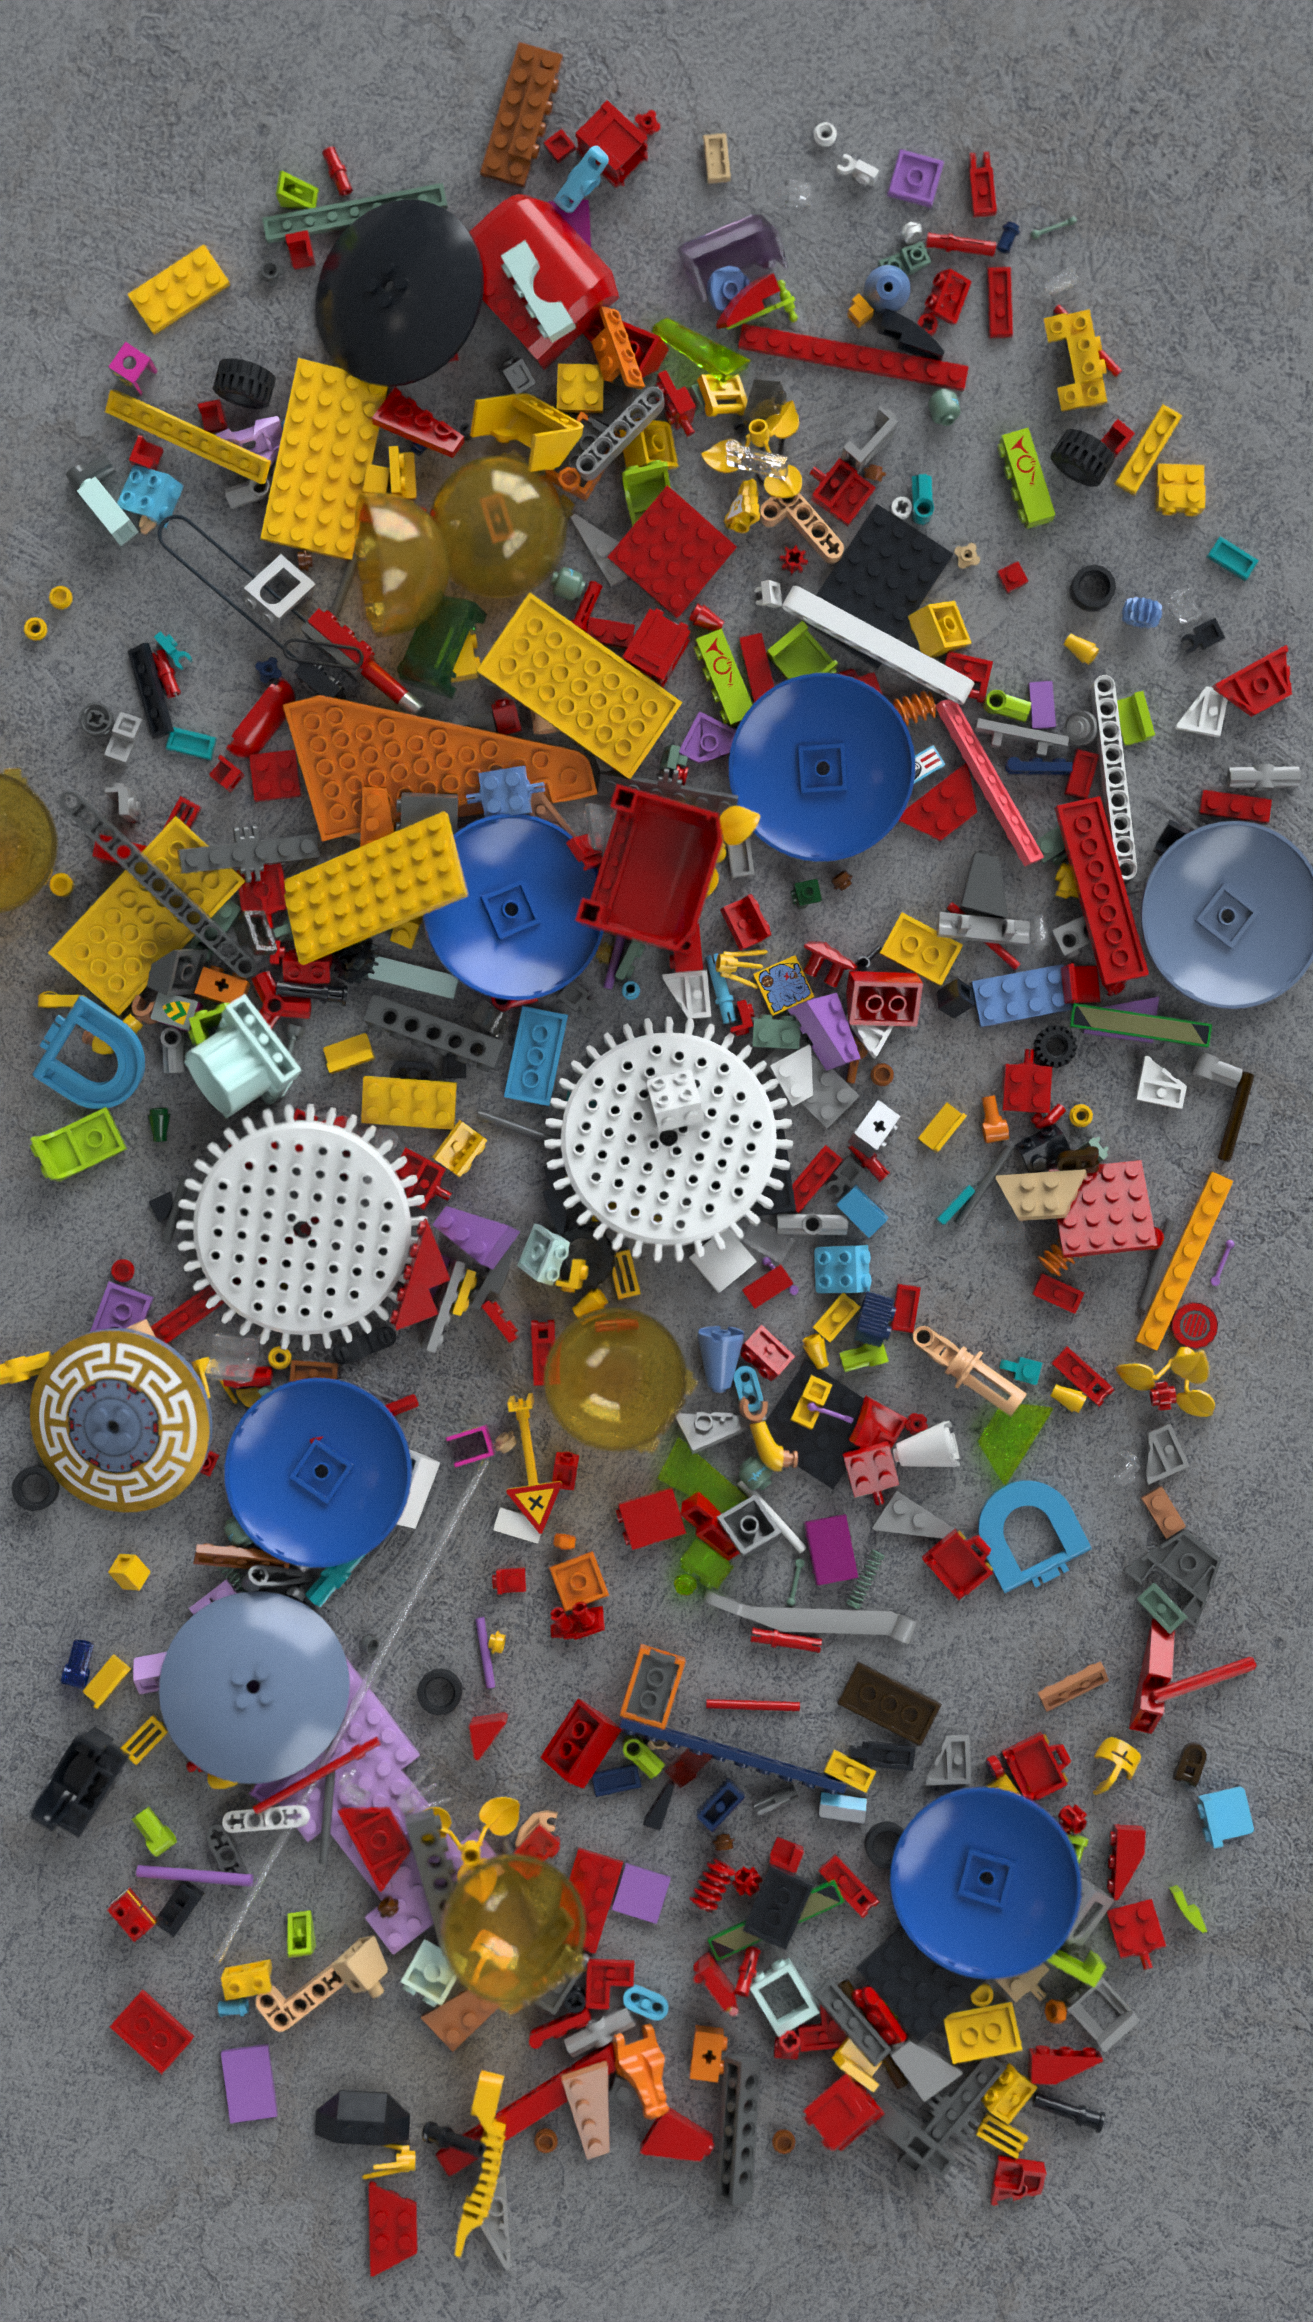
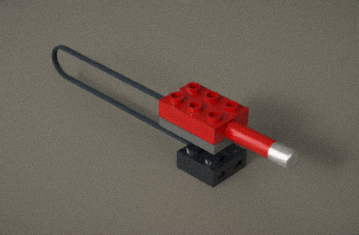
(322, 628)

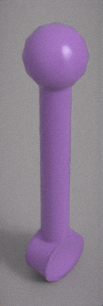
(767, 1262)
(1215, 1280)
(812, 1406)

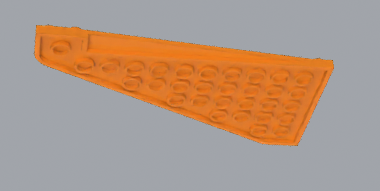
(367, 746)

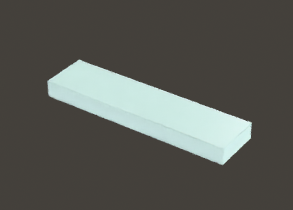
(414, 977)

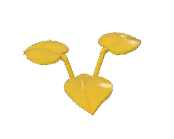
(780, 425)
(736, 827)
(1186, 1364)
(498, 1814)

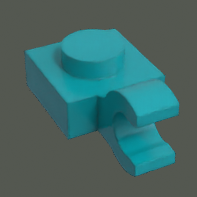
(169, 645)
(1024, 1370)

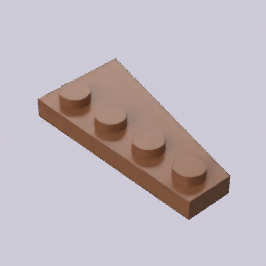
(459, 2017)
(590, 2107)

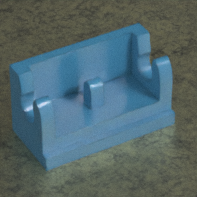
(862, 1211)

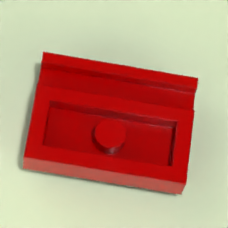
(584, 852)
(495, 1312)

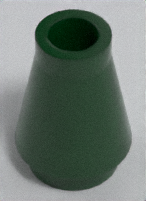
(159, 1123)

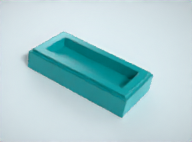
(1232, 558)
(191, 743)
(955, 1205)

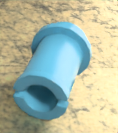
(630, 996)
(233, 2007)

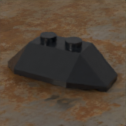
(362, 2119)

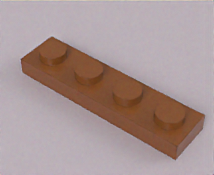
(234, 1557)

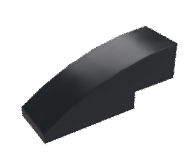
(911, 336)
(556, 1198)

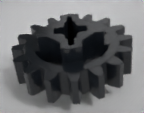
(357, 960)

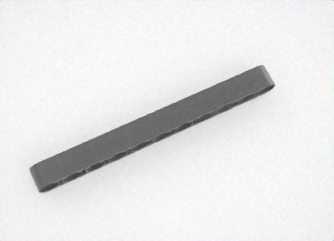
(154, 873)

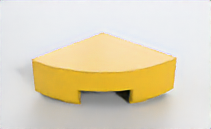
(248, 1396)

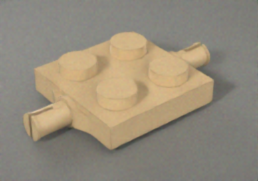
(1024, 1983)

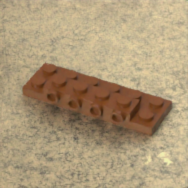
(522, 115)

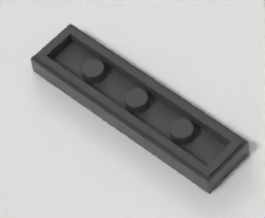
(851, 2022)

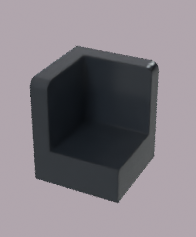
(955, 998)

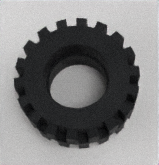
(244, 383)
(1082, 457)

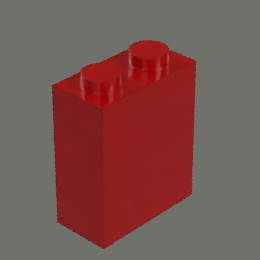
(650, 1518)

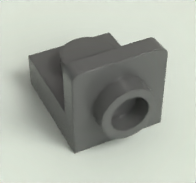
(517, 374)

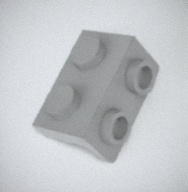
(128, 805)

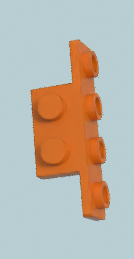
(615, 352)

